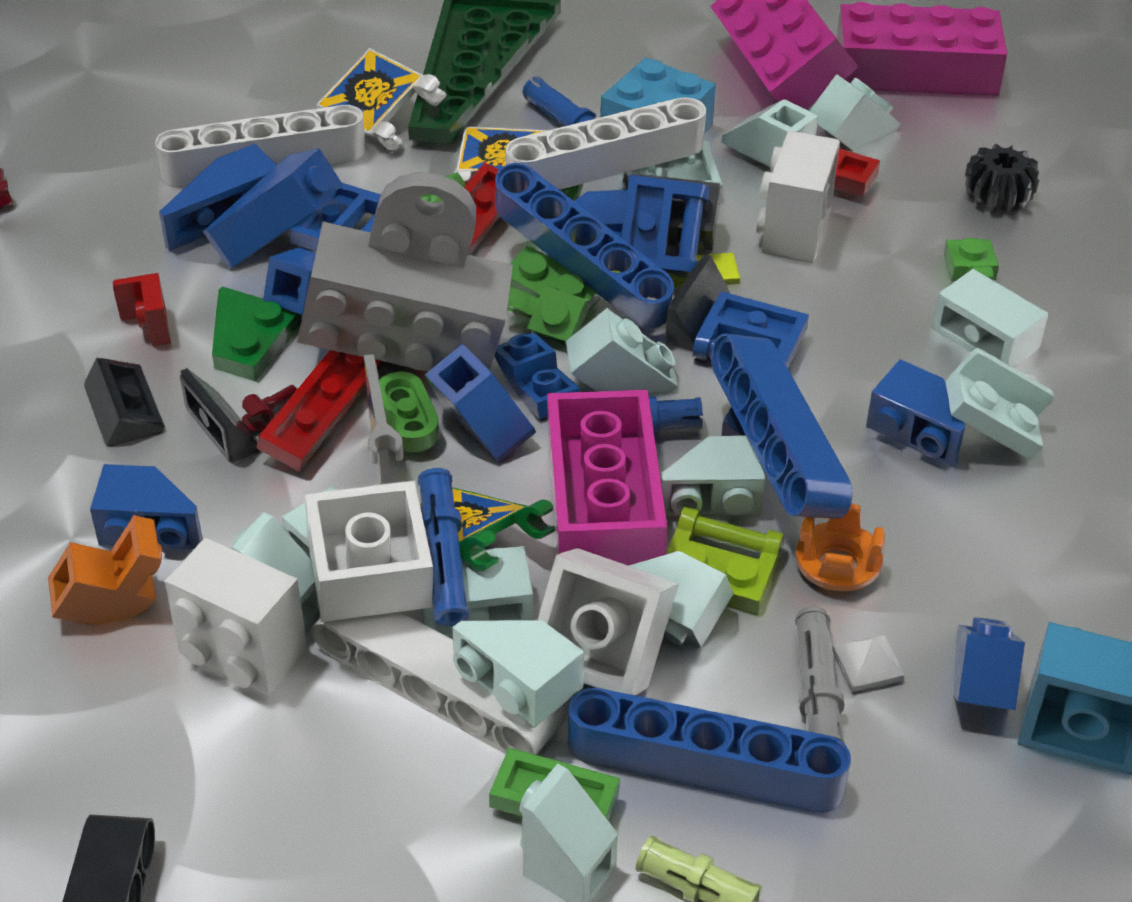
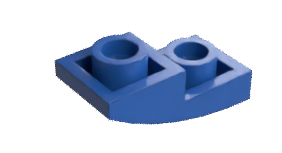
(532, 371)

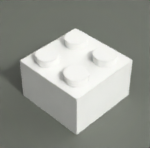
(798, 195)
(368, 551)
(610, 615)
(236, 616)

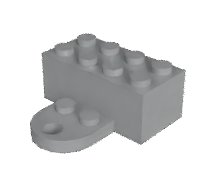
(408, 283)

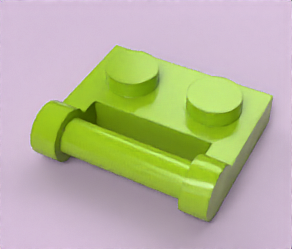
(746, 575)

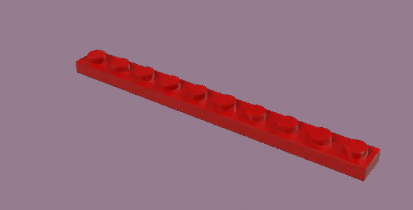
(341, 376)

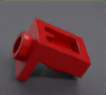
(143, 299)

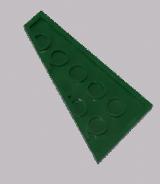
(472, 55)

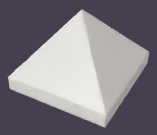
(868, 663)

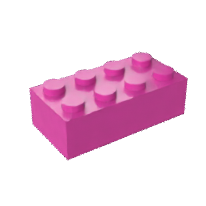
(786, 46)
(924, 47)
(606, 475)

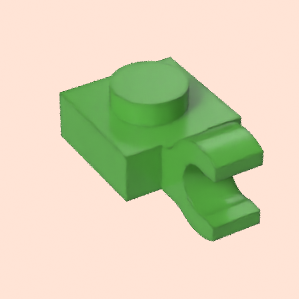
(970, 254)
(552, 315)

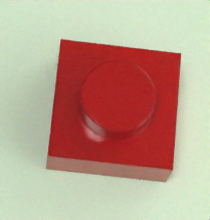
(855, 172)

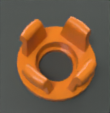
(841, 535)

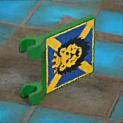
(486, 516)

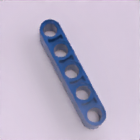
(559, 228)
(781, 427)
(671, 742)

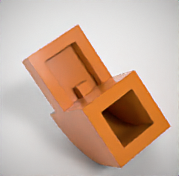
(107, 585)

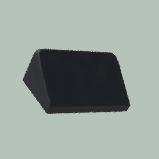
(693, 303)
(122, 401)
(217, 418)

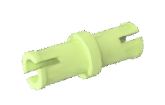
(694, 875)

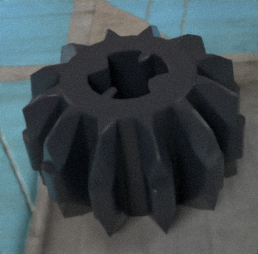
(1001, 178)

